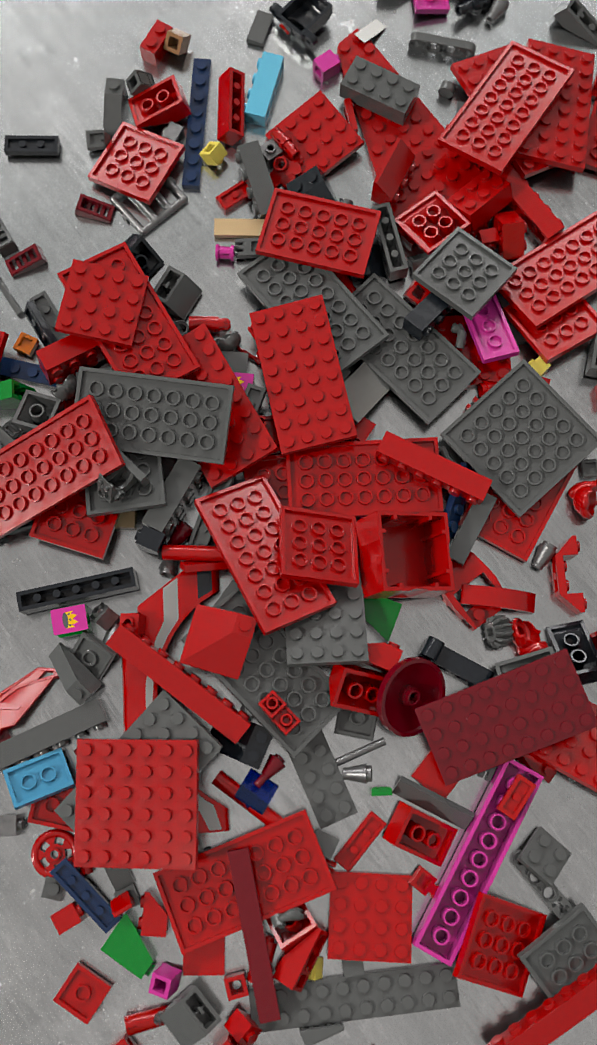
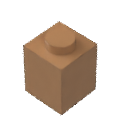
(177, 41)

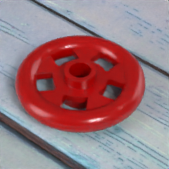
(49, 837)

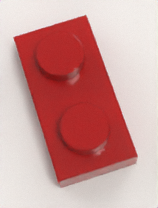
(516, 796)

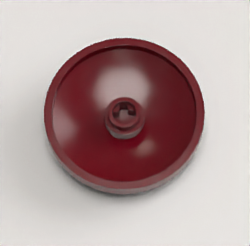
(403, 689)

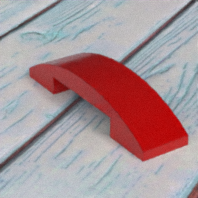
(498, 598)

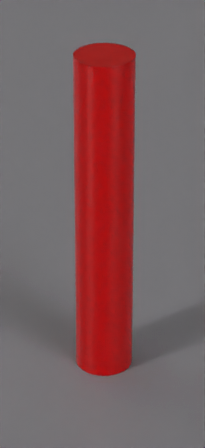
(191, 553)
(230, 787)

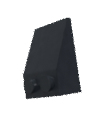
(312, 183)
(579, 645)
(250, 747)

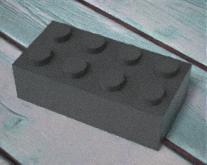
(379, 90)
(179, 492)

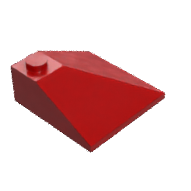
(431, 222)
(218, 641)

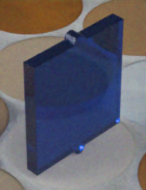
(254, 797)

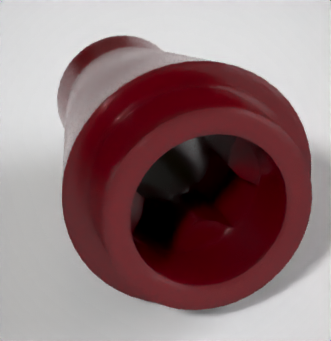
(180, 534)

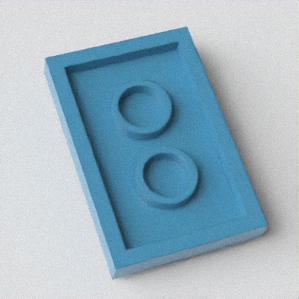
(38, 778)

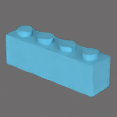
(264, 88)

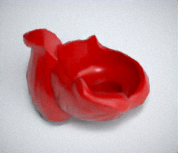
(584, 498)
(526, 637)

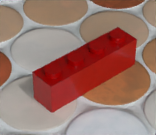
(231, 106)

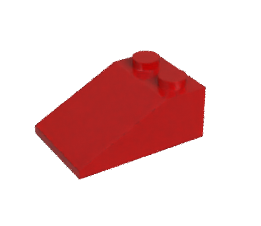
(160, 104)
(383, 655)
(420, 834)
(294, 930)

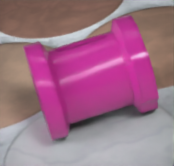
(225, 252)

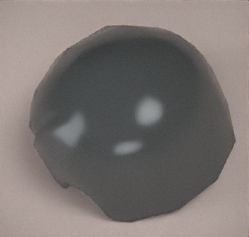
(229, 342)
(67, 389)

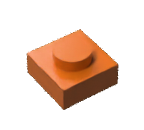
(26, 344)

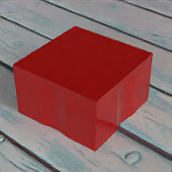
(404, 555)

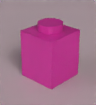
(326, 65)
(165, 981)

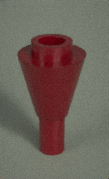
(273, 766)

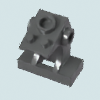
(129, 472)

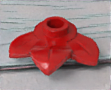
(285, 174)

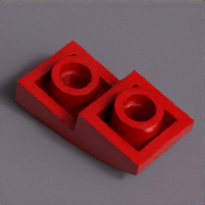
(279, 713)

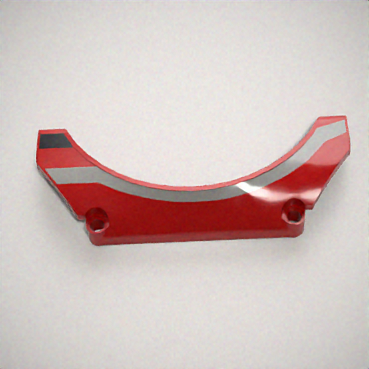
(164, 614)

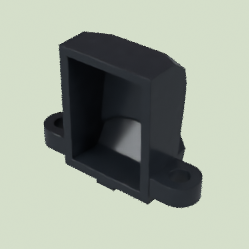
(303, 18)

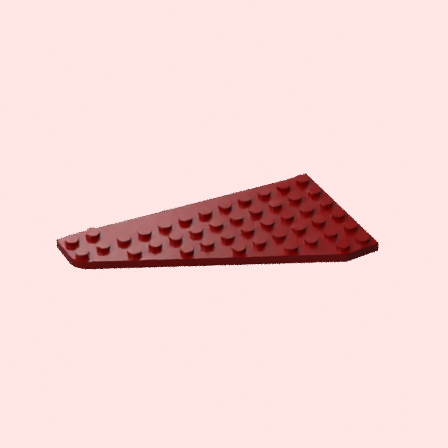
(435, 165)

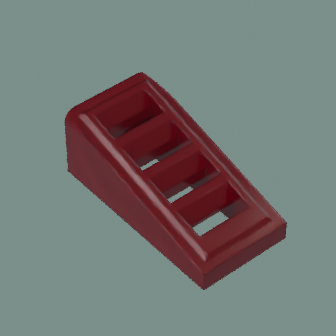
(89, 201)
(28, 252)

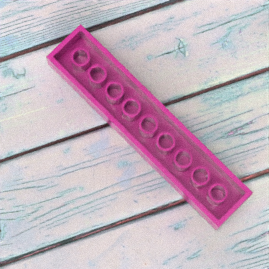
(472, 867)

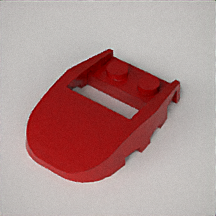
(463, 575)

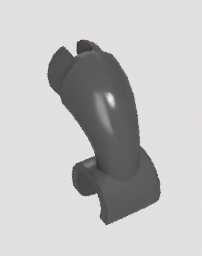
(279, 919)

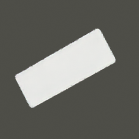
(370, 30)

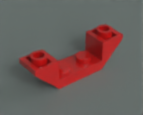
(573, 601)

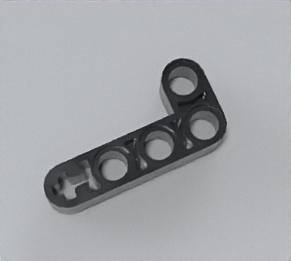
(453, 662)

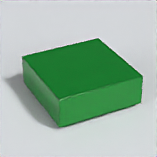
(380, 791)

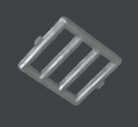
(155, 220)

